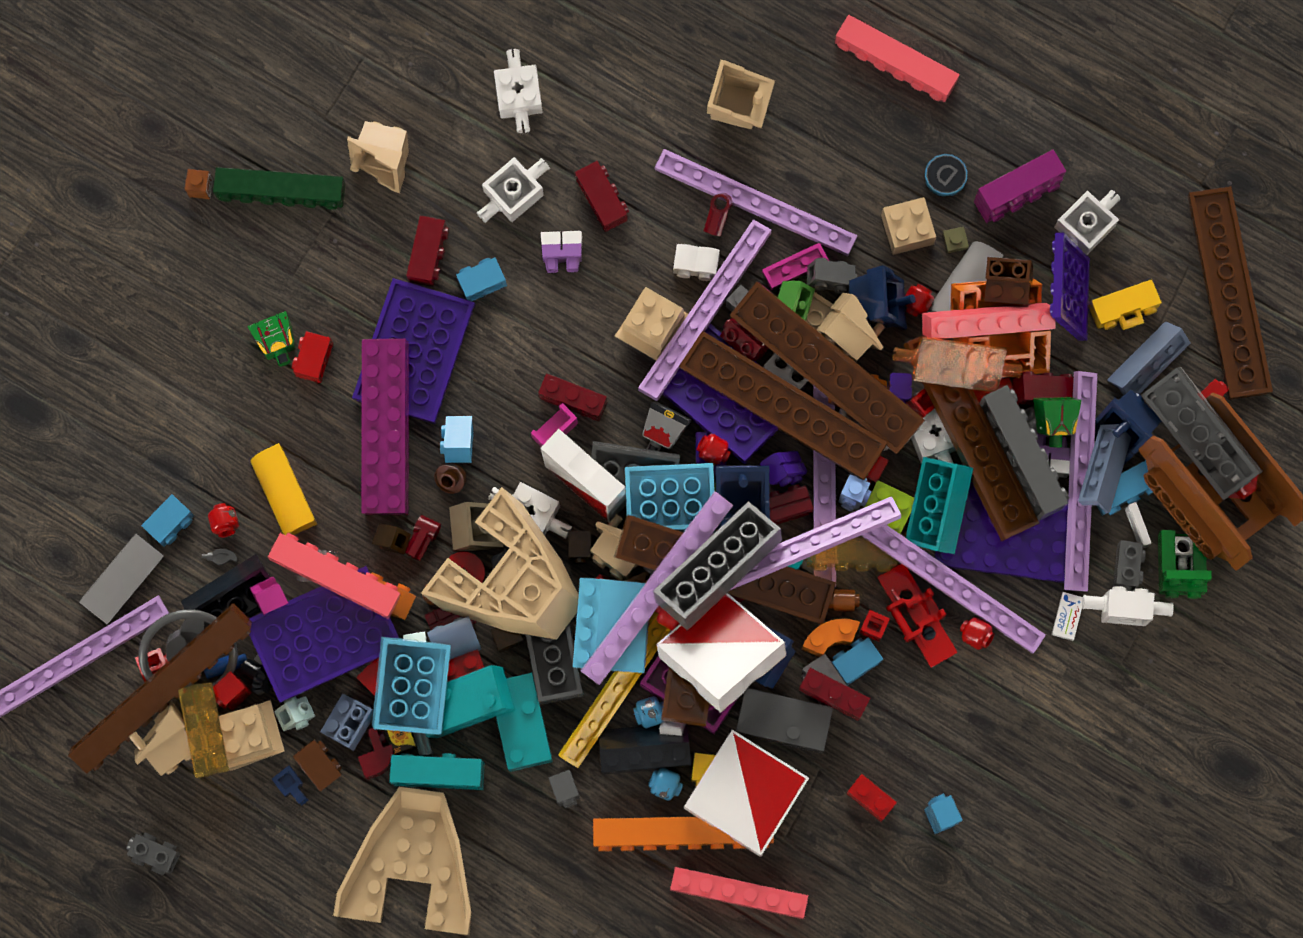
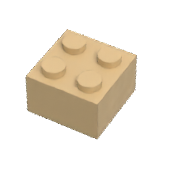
(908, 226)

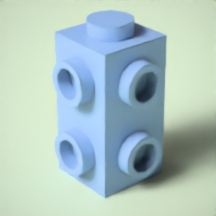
(854, 493)

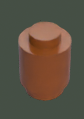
(844, 600)

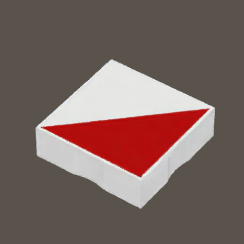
(584, 475)
(722, 652)
(746, 793)

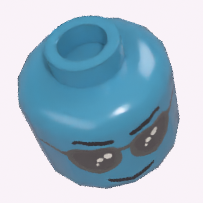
(649, 712)
(665, 784)

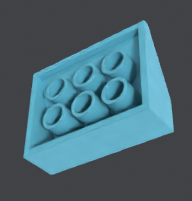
(668, 493)
(599, 608)
(411, 686)

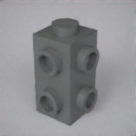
(830, 275)
(1128, 564)
(147, 851)

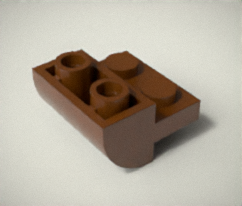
(1008, 280)

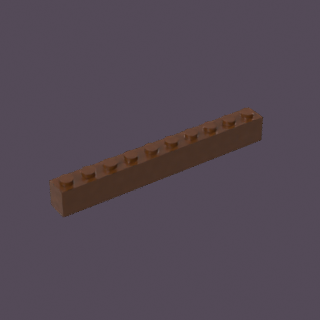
(160, 689)

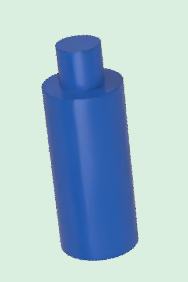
(220, 666)

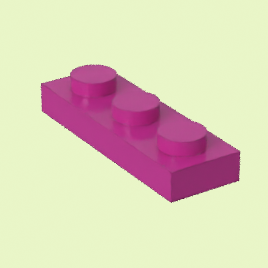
(792, 267)

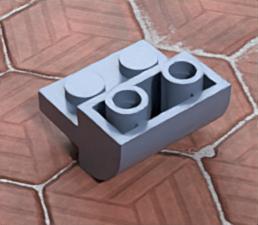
(458, 634)
(348, 722)

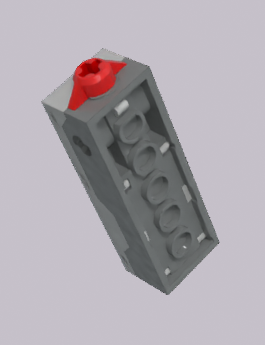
(1203, 435)

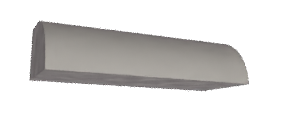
(969, 269)
(121, 578)

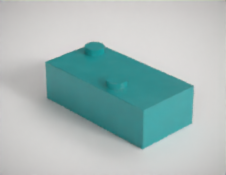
(939, 505)
(475, 699)
(523, 728)
(437, 772)

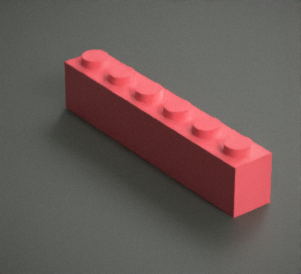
(896, 58)
(987, 321)
(334, 576)
(739, 893)

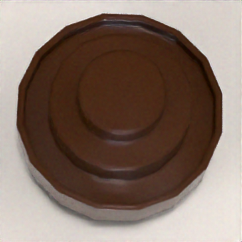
(450, 477)

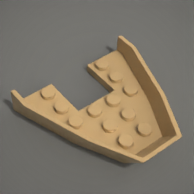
(526, 589)
(413, 843)

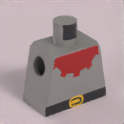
(663, 426)

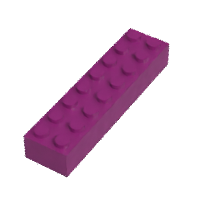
(385, 427)

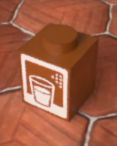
(199, 184)

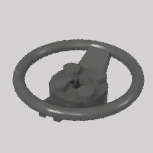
(190, 628)

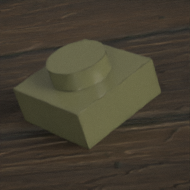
(955, 239)

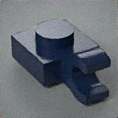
(289, 783)

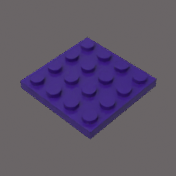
(1070, 286)

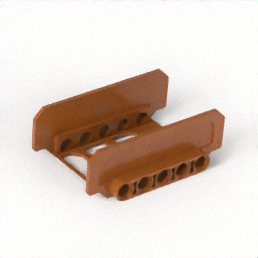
(1195, 501)

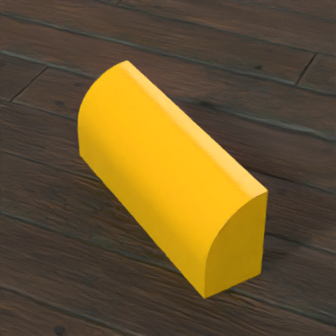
(282, 490)

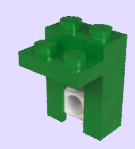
(1181, 581)

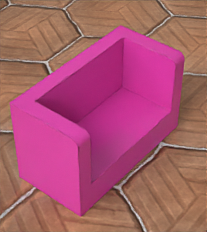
(562, 420)
(268, 595)

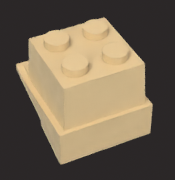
(739, 96)
(380, 153)
(651, 323)
(848, 327)
(605, 548)
(250, 735)
(165, 742)

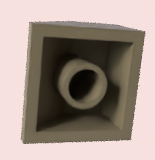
(466, 533)

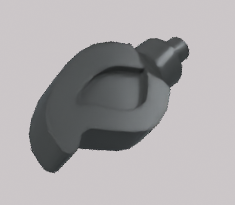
(220, 556)

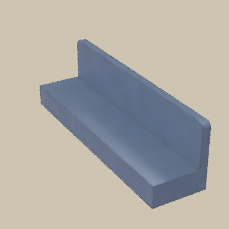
(1150, 359)
(1104, 468)

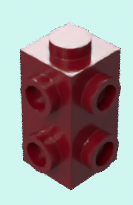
(743, 340)

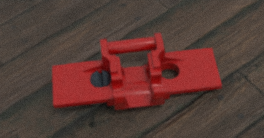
(923, 611)

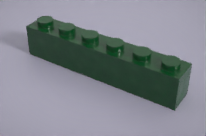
(279, 188)

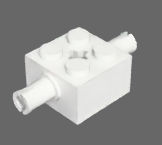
(513, 79)
(513, 176)
(1089, 210)
(928, 444)
(544, 508)
(1127, 606)

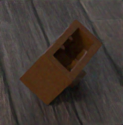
(317, 764)

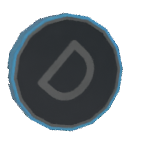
(945, 175)

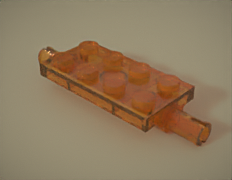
(958, 364)

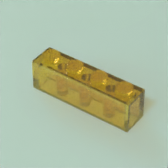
(854, 553)
(203, 730)

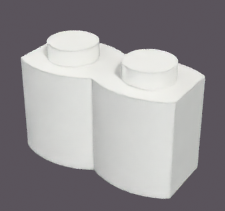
(696, 262)

